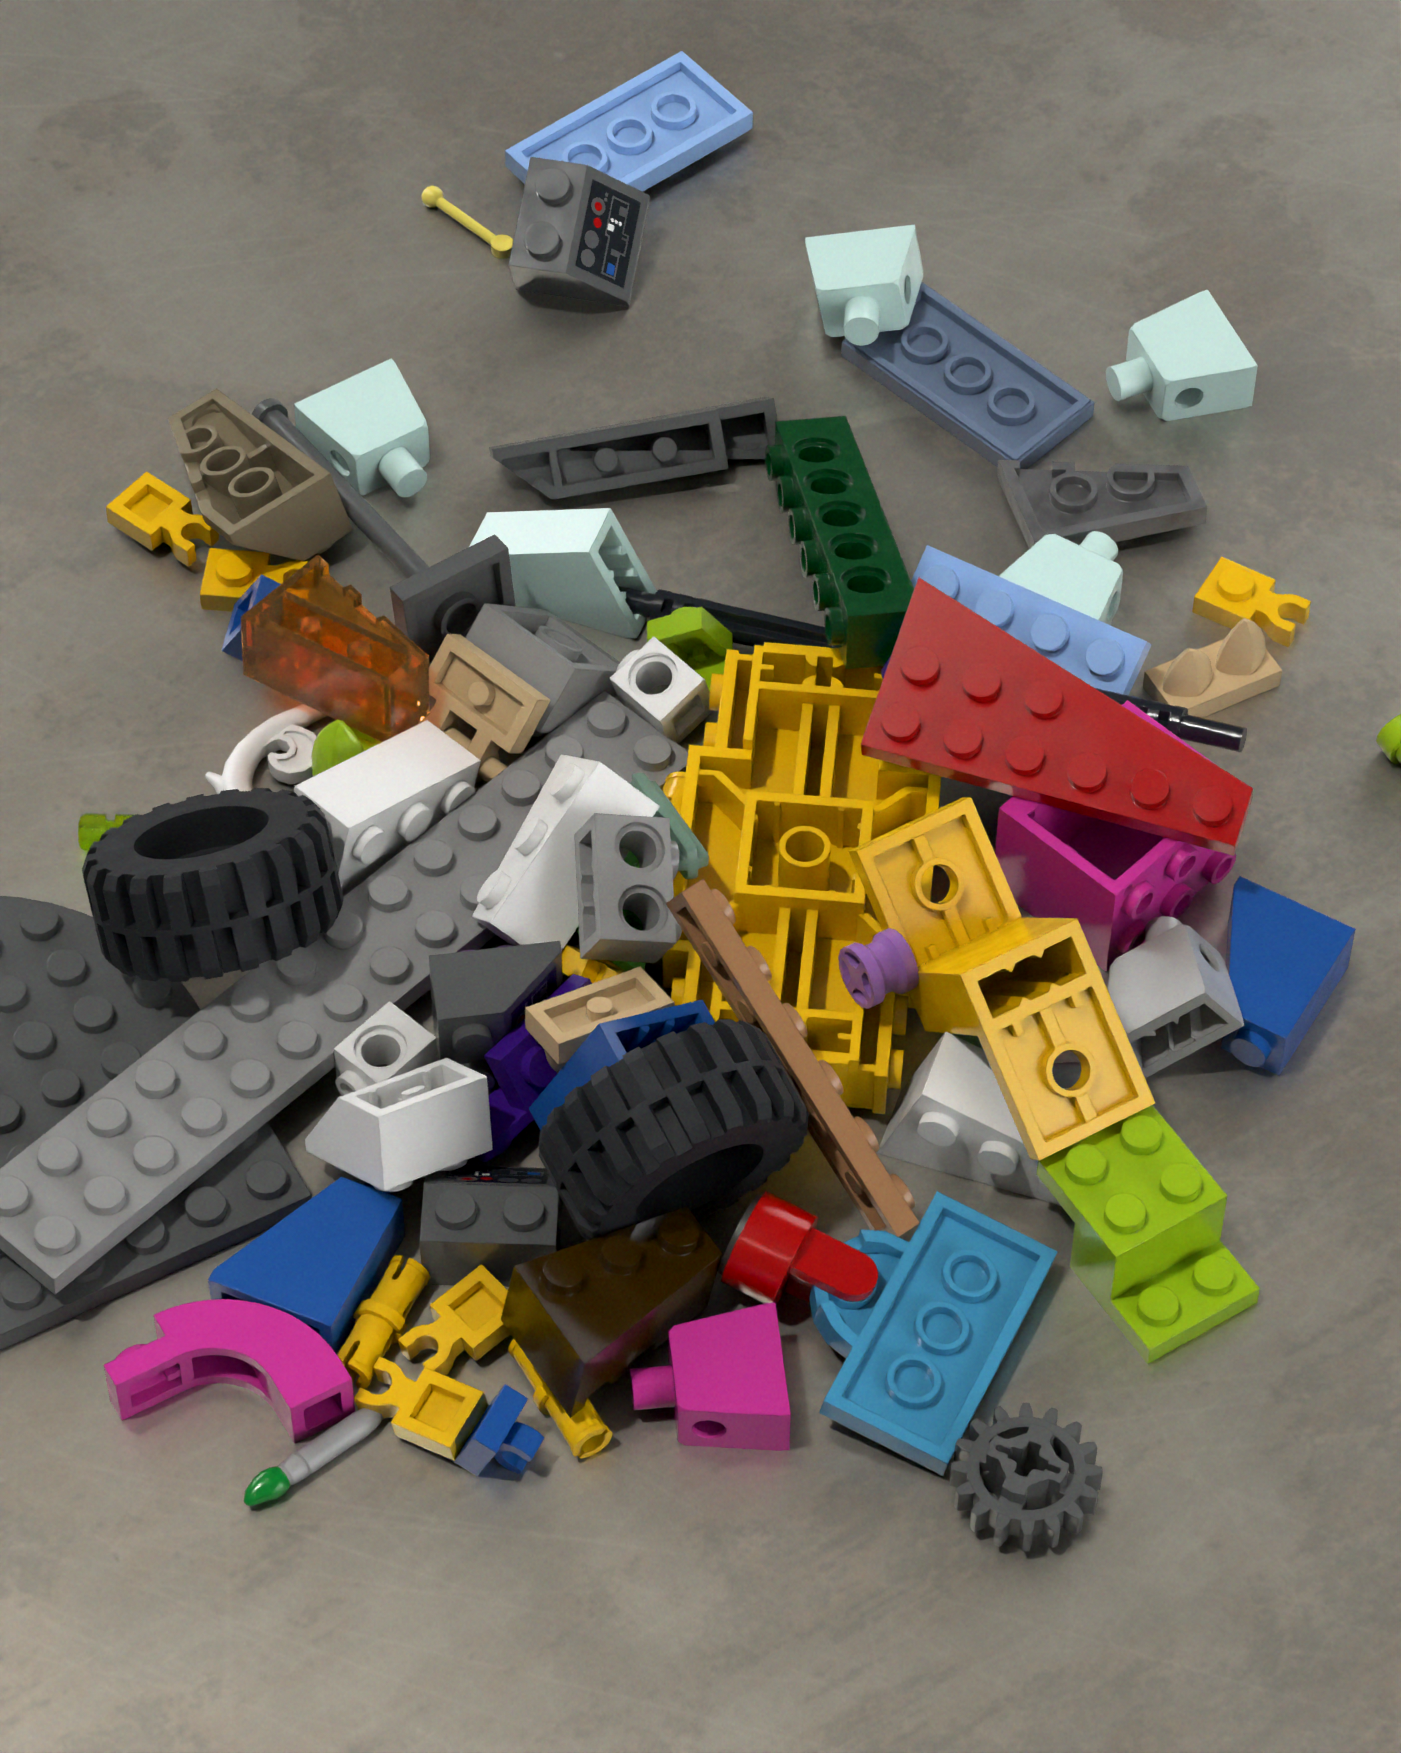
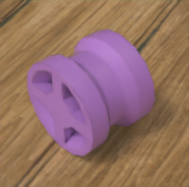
(878, 968)

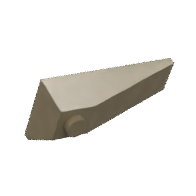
(256, 482)

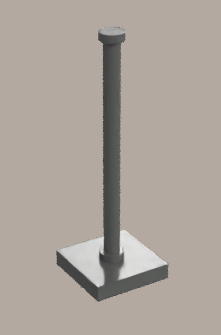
(432, 598)

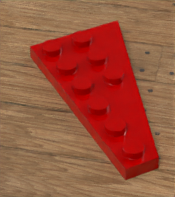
(1011, 721)

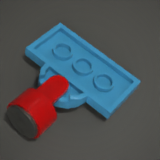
(911, 1318)

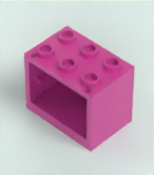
(1100, 870)

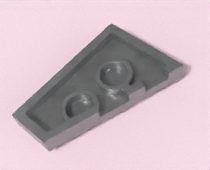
(1120, 503)

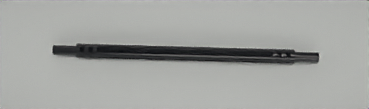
(755, 628)

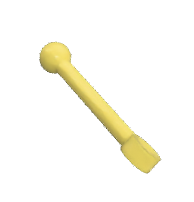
(500, 244)

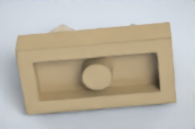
(1217, 673)
(568, 1019)

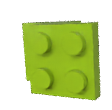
(1148, 1233)

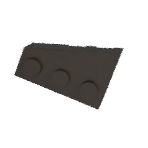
(608, 1301)

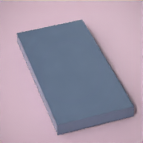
(973, 382)

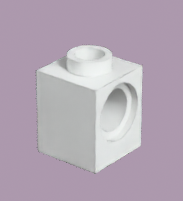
(678, 707)
(386, 1039)

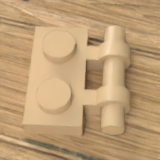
(485, 696)

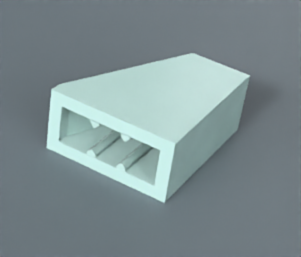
(572, 565)

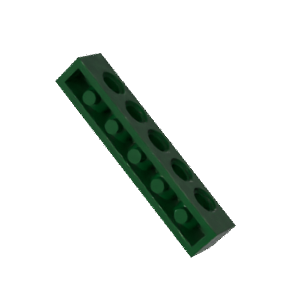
(840, 537)

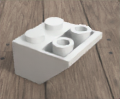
(407, 1126)

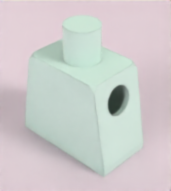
(865, 280)
(1186, 362)
(369, 430)
(1073, 573)

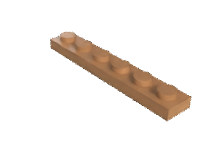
(743, 981)

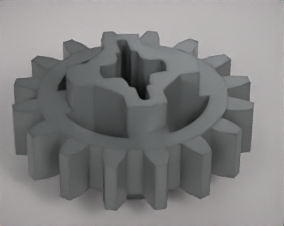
(1033, 1503)

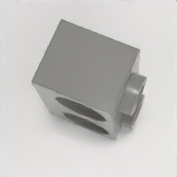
(610, 884)

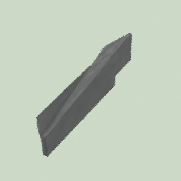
(642, 449)

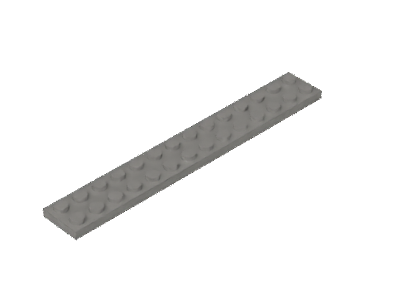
(279, 1023)

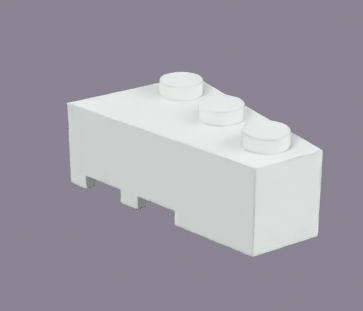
(390, 797)
(536, 883)
(959, 1122)

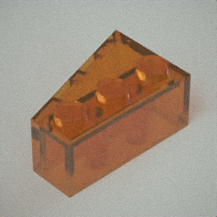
(335, 655)

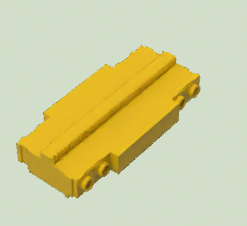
(778, 809)

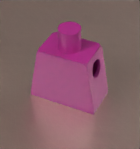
(722, 1381)

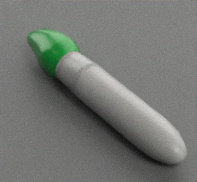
(276, 1480)

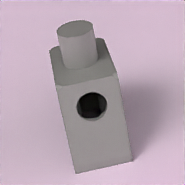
(1172, 994)

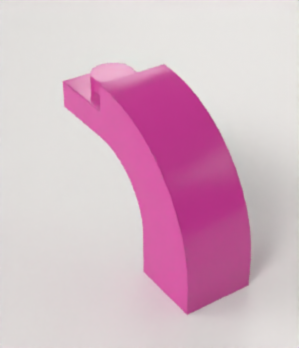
(240, 1347)

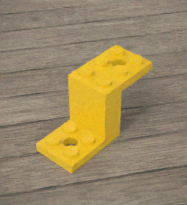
(1005, 978)

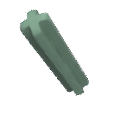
(691, 852)

